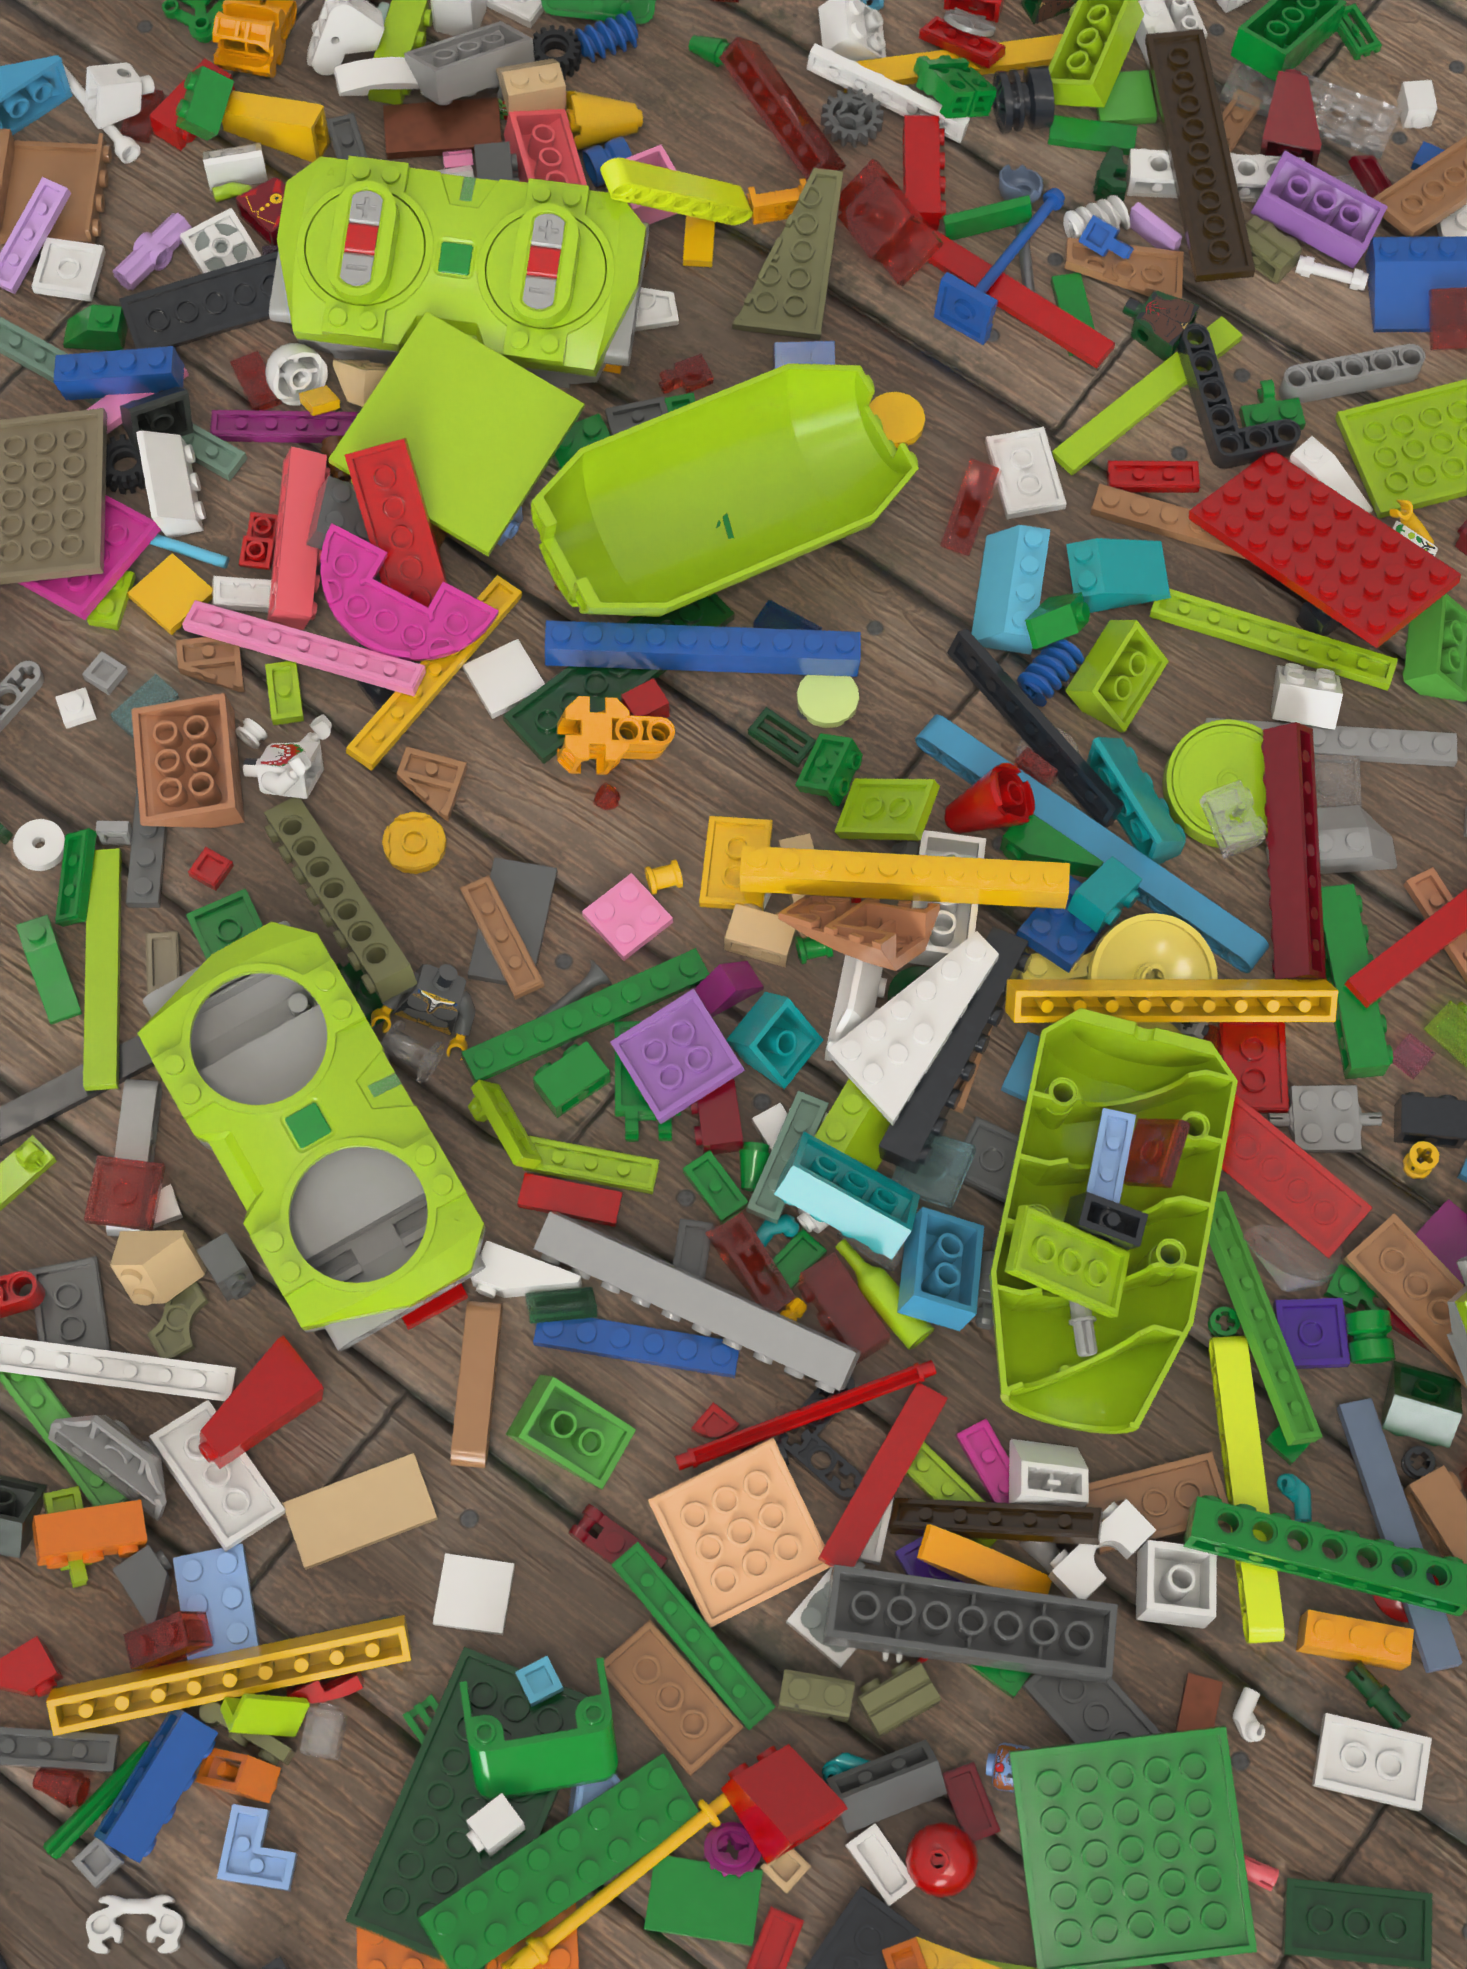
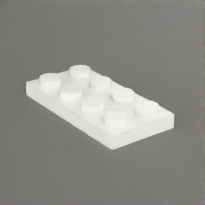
(229, 1499)

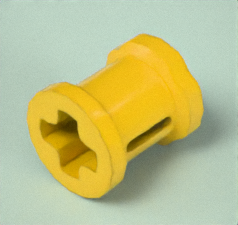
(663, 877)
(1430, 1161)

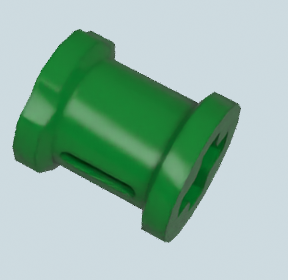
(809, 949)

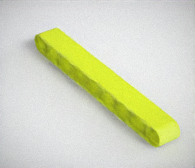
(1245, 1480)

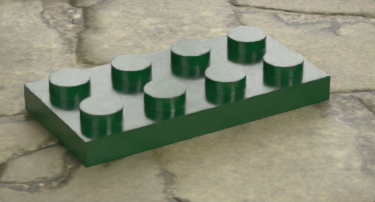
(1357, 1923)

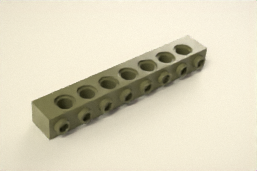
(340, 899)

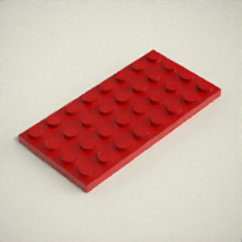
(1325, 548)

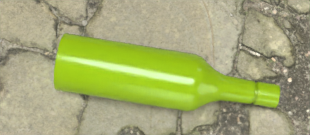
(883, 1296)

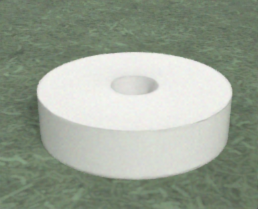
(32, 833)

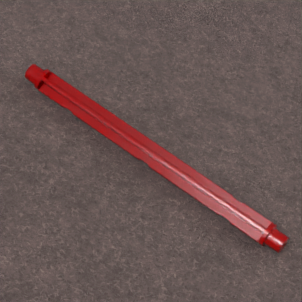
(805, 1415)

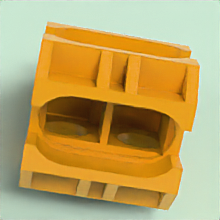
(253, 35)
(599, 735)

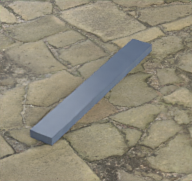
(1395, 1524)

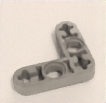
(29, 688)

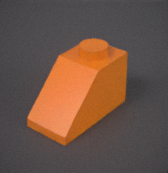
(239, 1775)

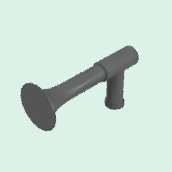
(594, 978)

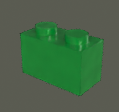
(203, 102)
(571, 1078)

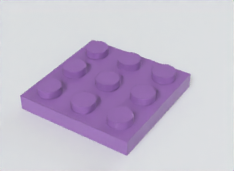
(677, 1056)

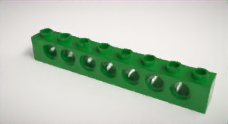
(1310, 1562)

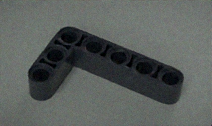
(1221, 409)

